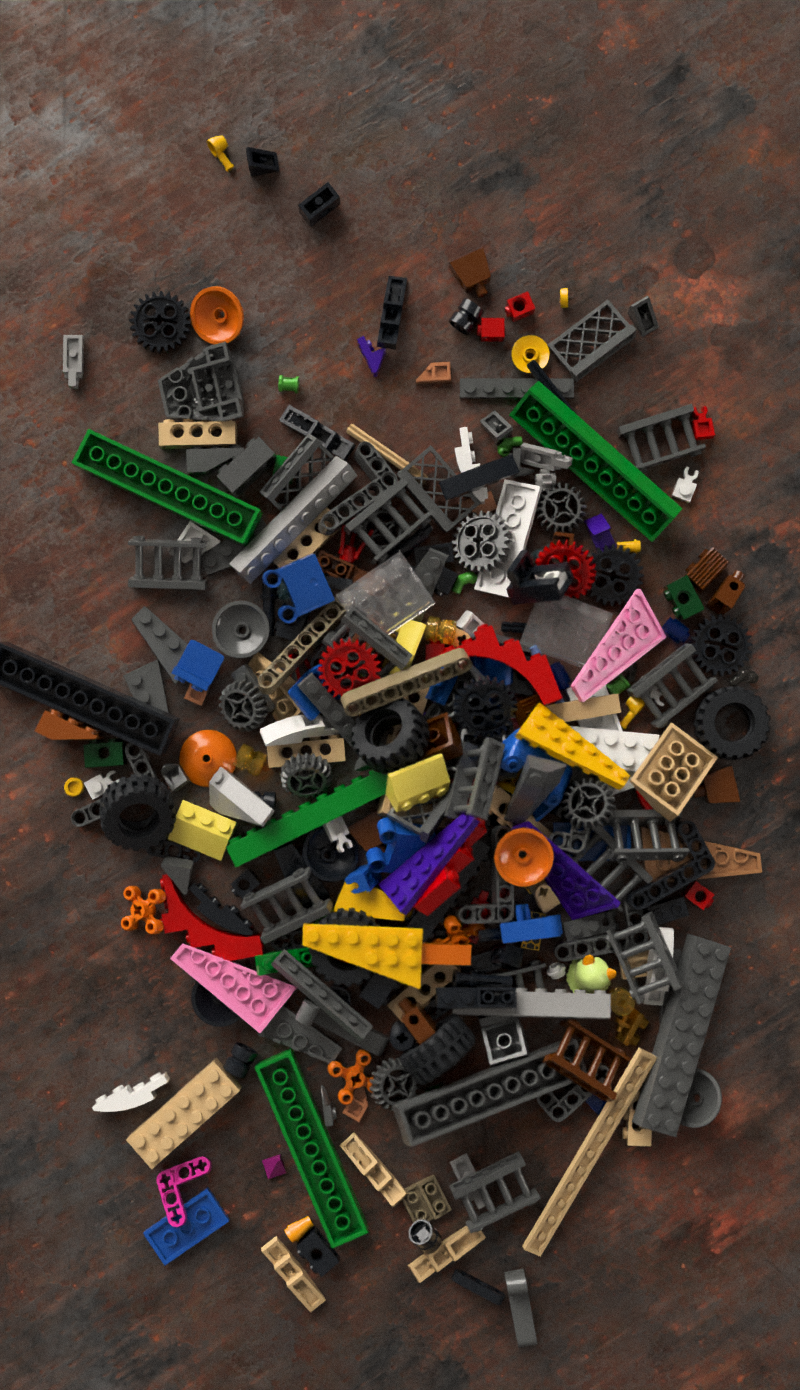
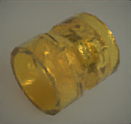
(440, 630)
(250, 760)
(621, 1001)

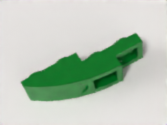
(264, 961)

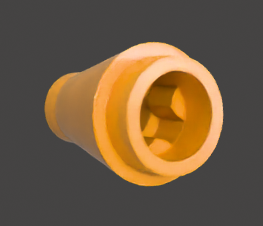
(298, 1229)

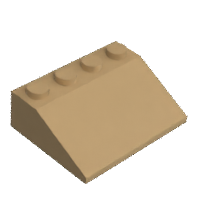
(672, 771)

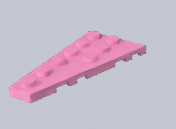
(625, 642)
(241, 989)

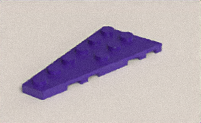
(420, 870)
(573, 885)

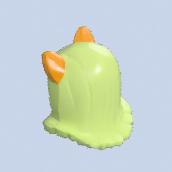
(589, 974)

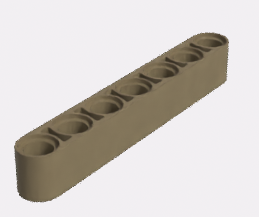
(303, 651)
(400, 689)

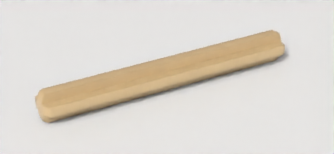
(386, 453)

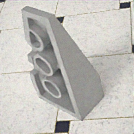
(235, 799)

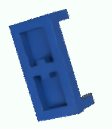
(364, 878)

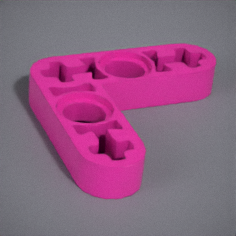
(177, 1180)

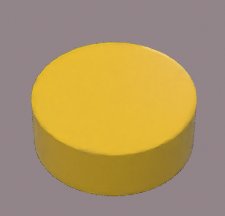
(564, 297)
(74, 787)

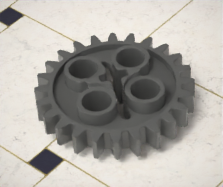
(465, 543)

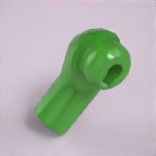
(507, 444)
(465, 578)

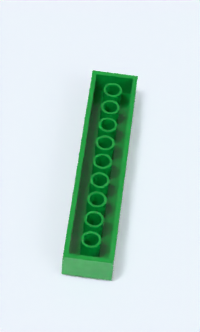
(596, 461)
(167, 488)
(307, 818)
(312, 1148)

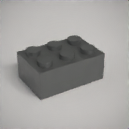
(246, 467)

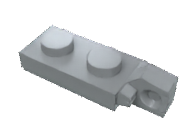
(73, 359)
(544, 457)
(462, 1168)

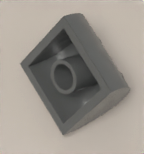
(505, 1041)

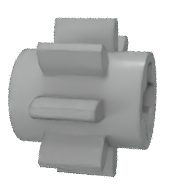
(545, 479)

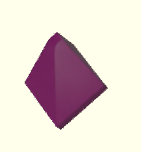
(274, 1166)

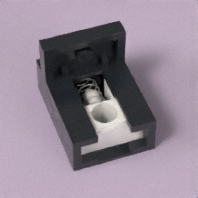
(538, 582)

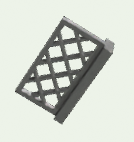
(600, 354)
(280, 480)
(425, 500)
(434, 818)

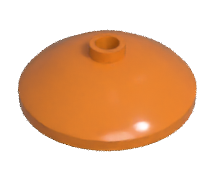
(207, 318)
(202, 743)
(527, 869)

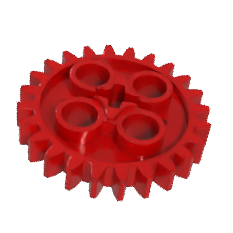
(582, 572)
(340, 654)

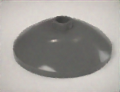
(227, 628)
(708, 1107)

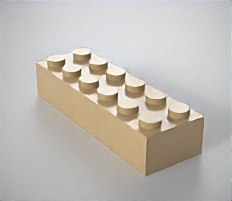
(184, 1113)

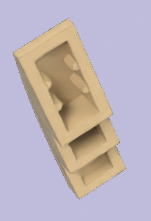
(590, 708)
(373, 1169)
(450, 1250)
(293, 1273)

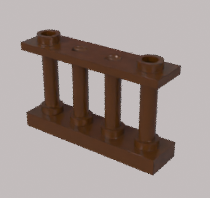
(572, 1070)

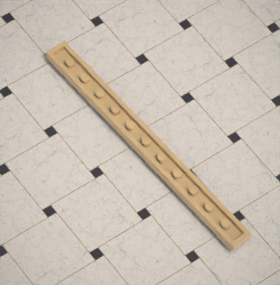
(589, 1152)

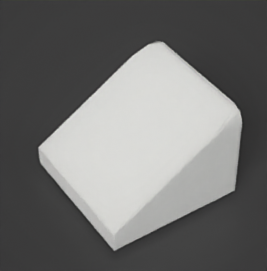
(469, 622)

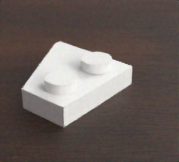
(195, 531)

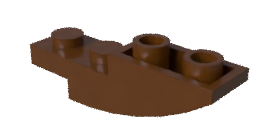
(339, 568)

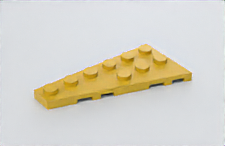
(379, 949)

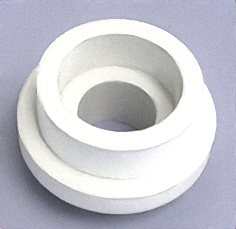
(556, 970)

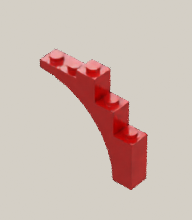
(535, 670)
(448, 879)
(226, 944)

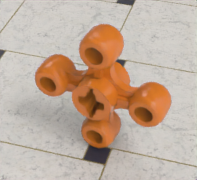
(143, 910)
(456, 933)
(347, 1073)

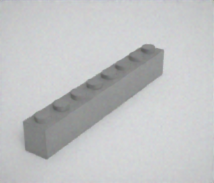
(293, 519)
(551, 1005)

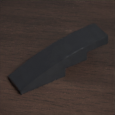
(392, 312)
(305, 424)
(479, 477)

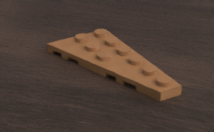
(728, 860)

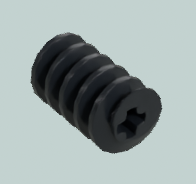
(401, 1043)

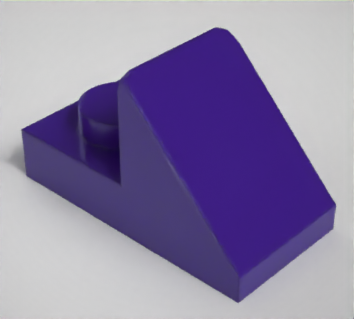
(373, 359)
(599, 532)

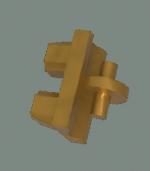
(628, 1027)

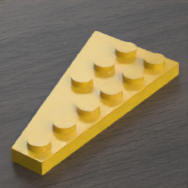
(567, 745)

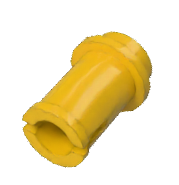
(634, 546)

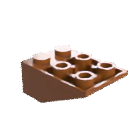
(58, 727)

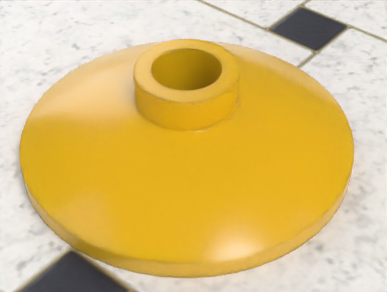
(533, 345)

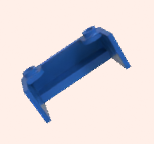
(514, 759)

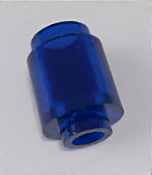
(676, 630)
(560, 675)

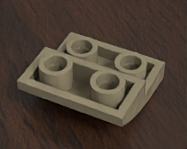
(426, 1200)

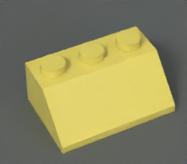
(409, 638)
(418, 783)
(202, 830)

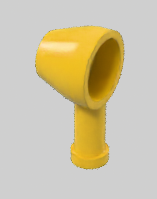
(217, 147)
(635, 706)

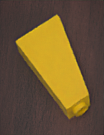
(374, 903)

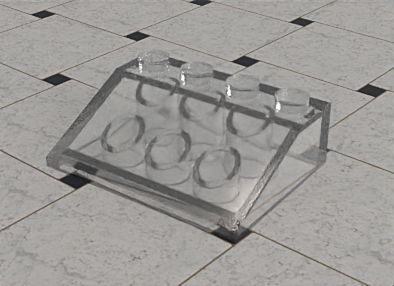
(388, 594)
(566, 629)

